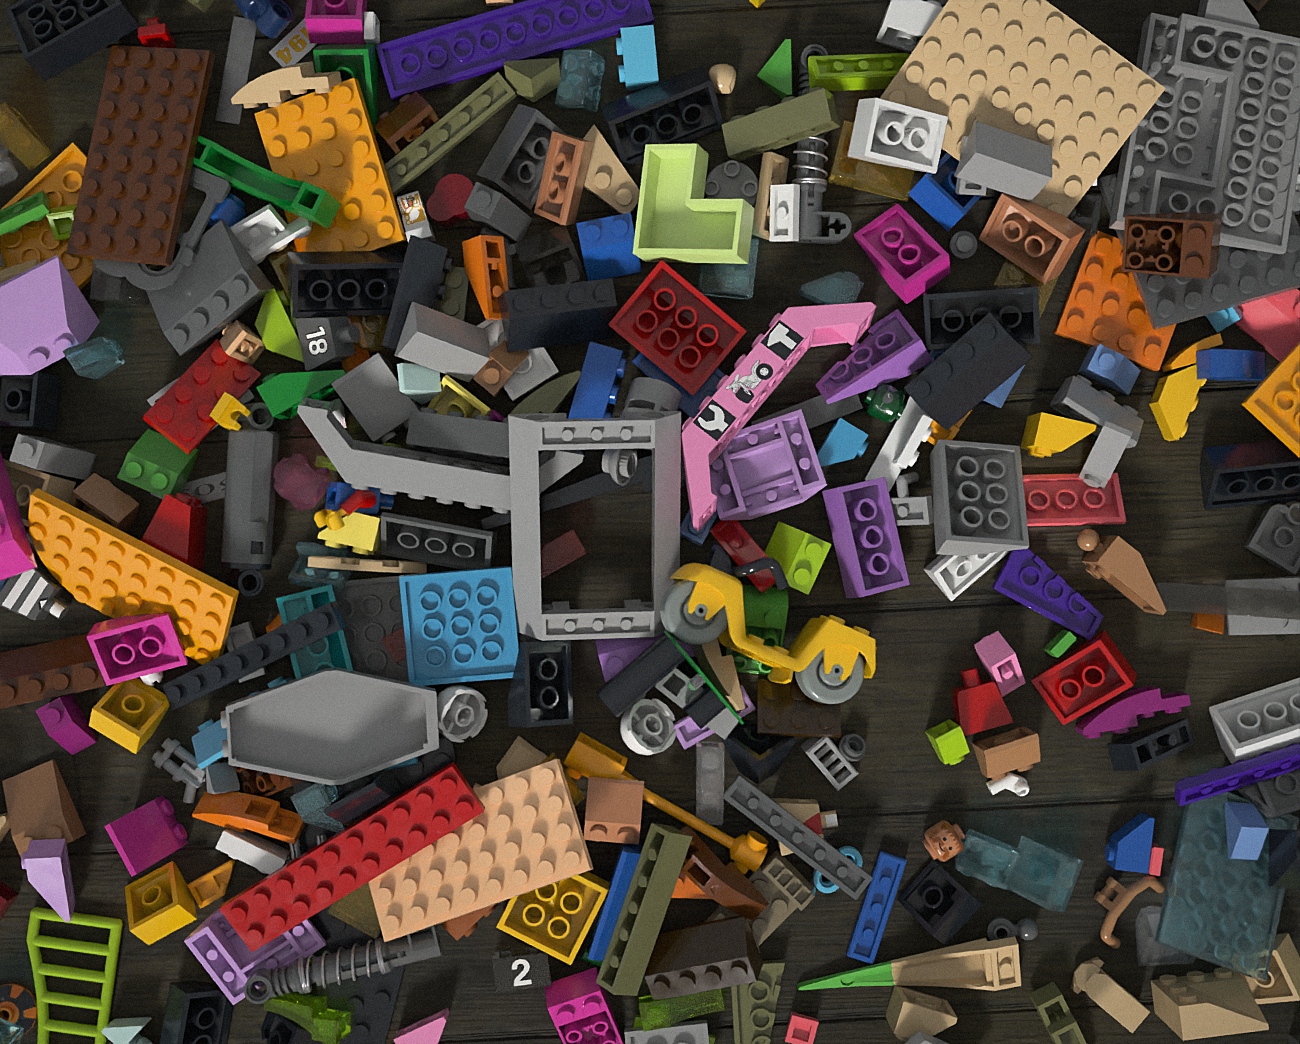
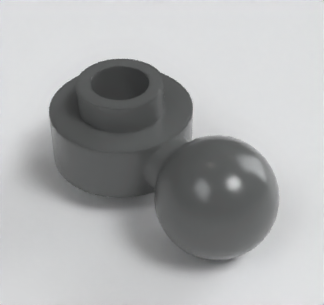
(1025, 928)

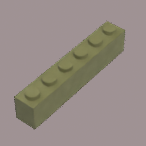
(643, 909)

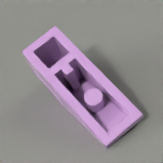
(51, 874)

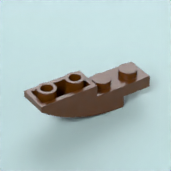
(721, 882)

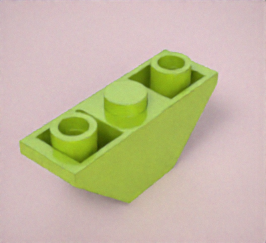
(277, 325)

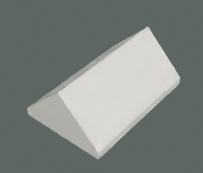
(957, 573)

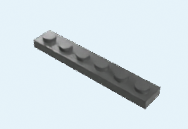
(797, 836)

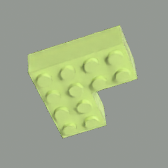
(676, 219)

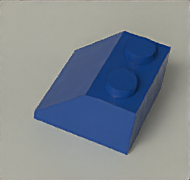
(608, 247)

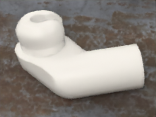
(1011, 782)

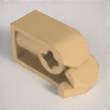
(1108, 994)

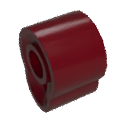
(449, 199)

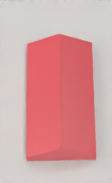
(1070, 501)

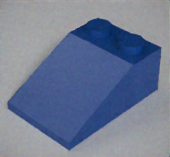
(938, 196)

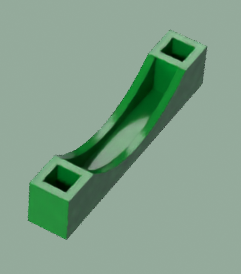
(278, 190)

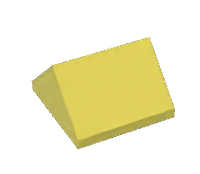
(457, 399)

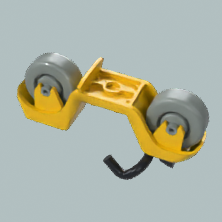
(710, 605)

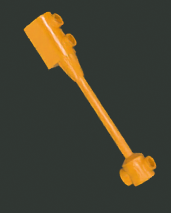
(596, 760)

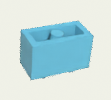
(639, 57)

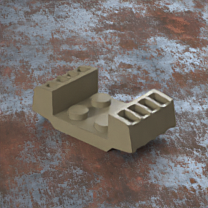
(782, 888)

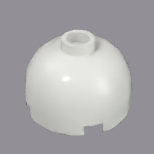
(460, 712)
(648, 727)

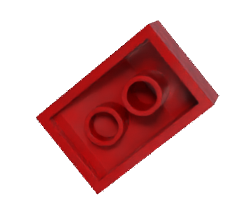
(1085, 678)

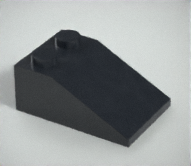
(541, 685)
(364, 798)

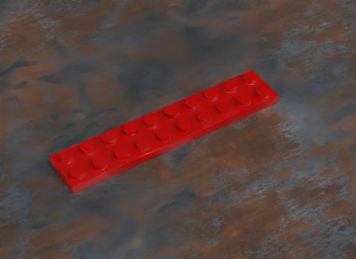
(352, 857)

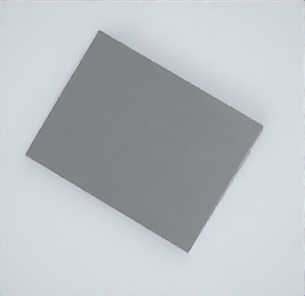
(1218, 132)

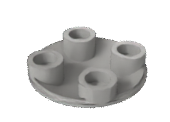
(732, 181)

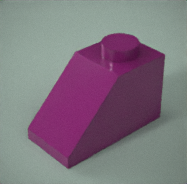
(67, 724)

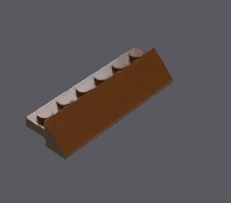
(48, 671)

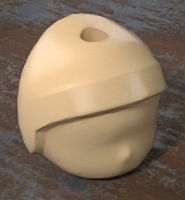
(723, 78)

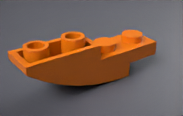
(250, 812)

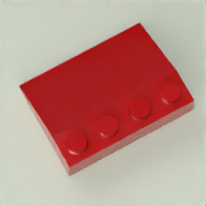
(677, 328)

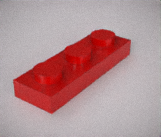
(743, 550)

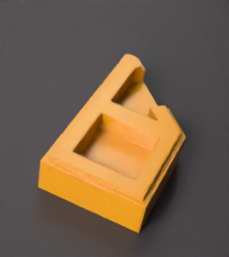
(212, 884)

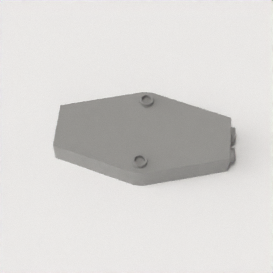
(331, 726)

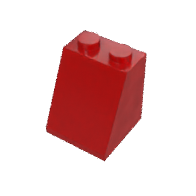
(179, 529)

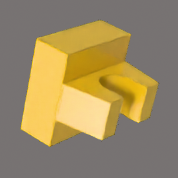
(228, 411)

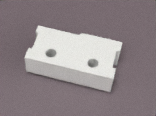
(253, 850)

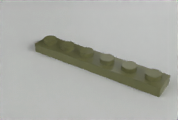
(448, 132)

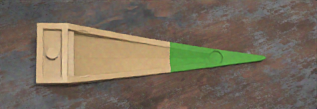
(967, 965)

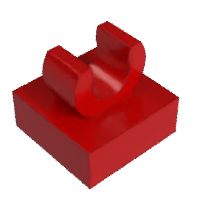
(155, 34)

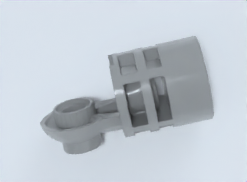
(643, 396)

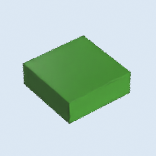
(1060, 643)

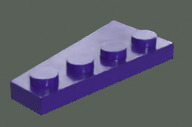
(1045, 592)

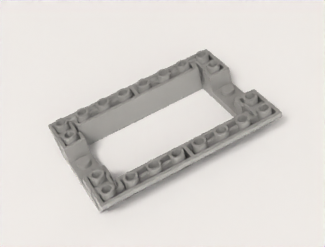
(555, 432)

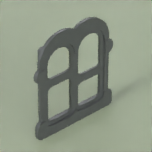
(146, 279)

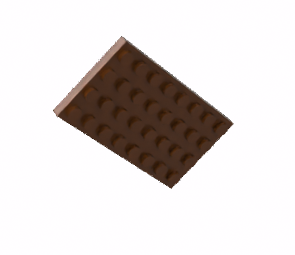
(141, 154)

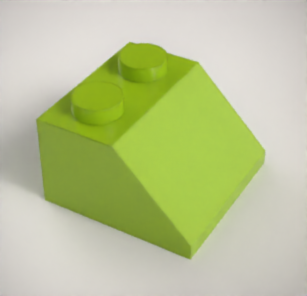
(798, 554)

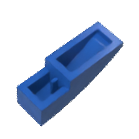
(1230, 365)

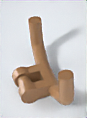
(1121, 902)

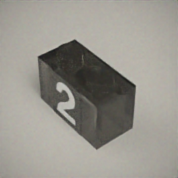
(521, 968)

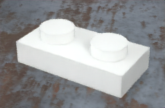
(784, 212)

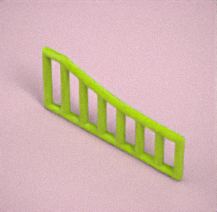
(41, 969)

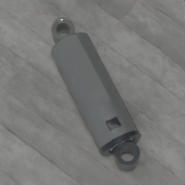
(250, 500)

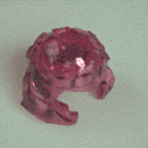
(299, 482)

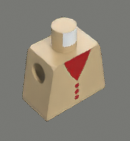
(807, 812)

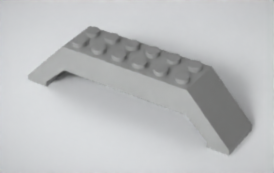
(423, 472)

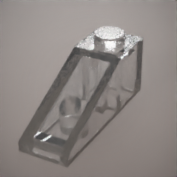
(710, 782)

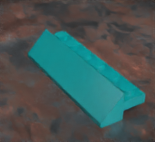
(324, 653)

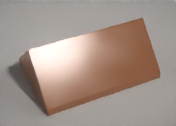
(563, 178)

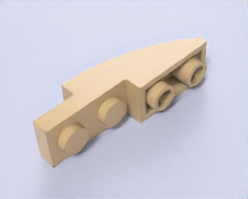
(284, 84)

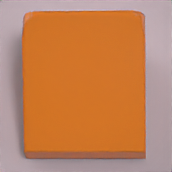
(1208, 622)

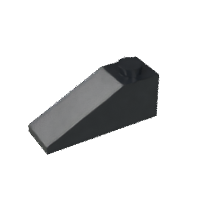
(1150, 745)

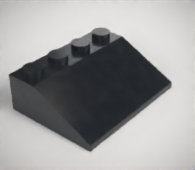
(67, 31)

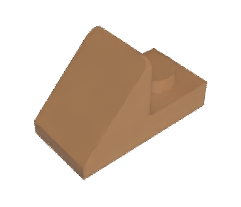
(500, 368)

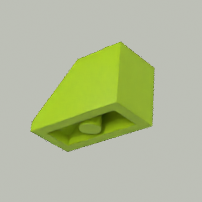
(948, 742)

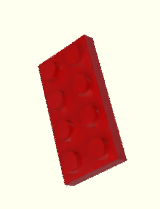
(186, 406)

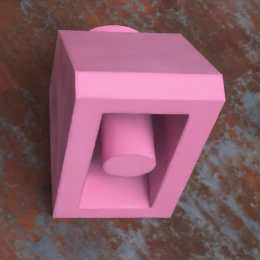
(1000, 663)
(424, 1031)

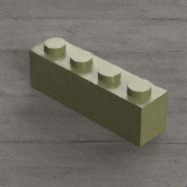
(781, 124)

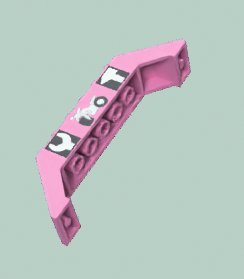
(753, 383)

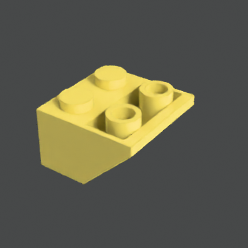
(360, 531)

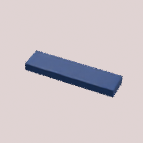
(876, 907)

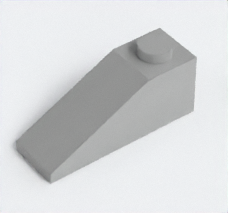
(1105, 455)

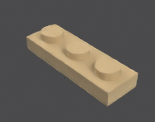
(772, 172)

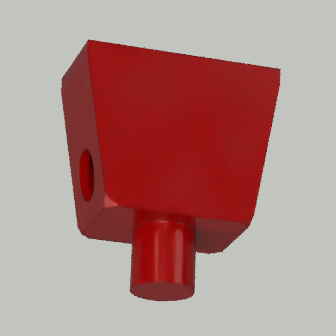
(978, 704)

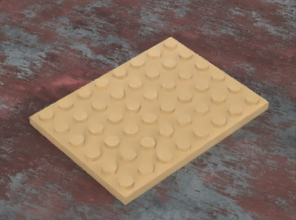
(1031, 76)

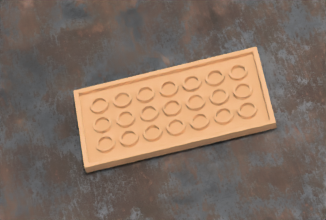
(513, 847)

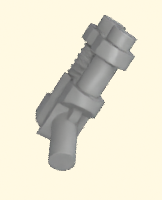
(188, 772)

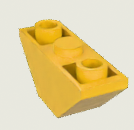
(1174, 400)

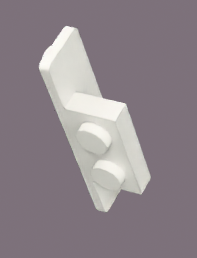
(268, 232)
(901, 444)

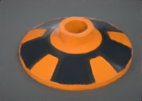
(19, 1004)

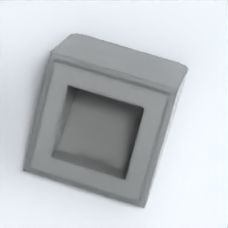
(221, 778)

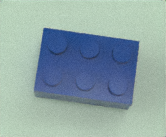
(598, 382)

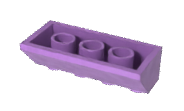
(865, 538)

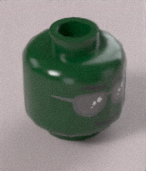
(886, 402)

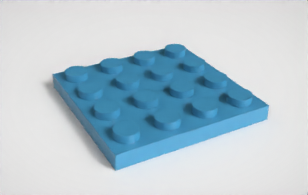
(459, 625)

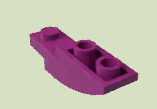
(1121, 711)

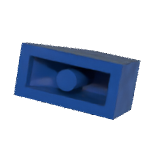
(1131, 845)

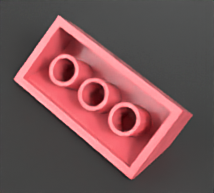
(1273, 322)

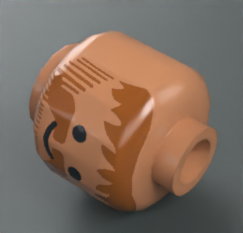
(943, 840)

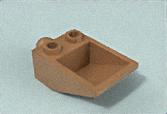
(1122, 568)

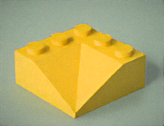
(556, 914)

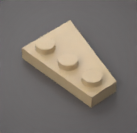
(608, 177)

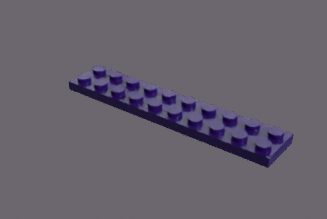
(501, 35)

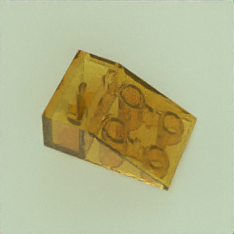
(866, 175)

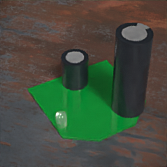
(649, 670)

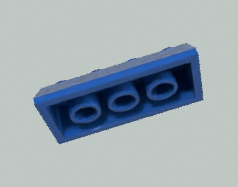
(614, 900)

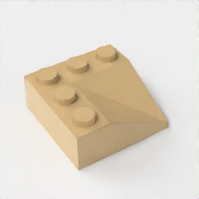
(1207, 1004)

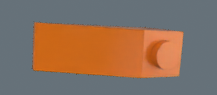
(486, 271)

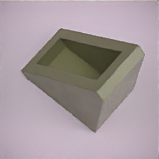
(532, 77)

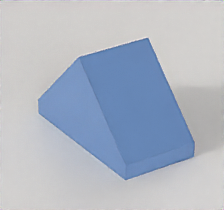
(1244, 831)

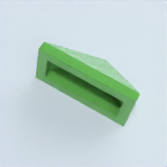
(778, 71)

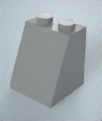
(375, 398)

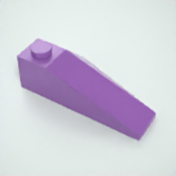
(884, 356)
(618, 652)

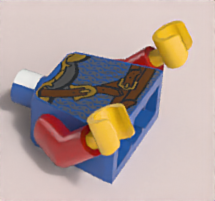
(344, 500)

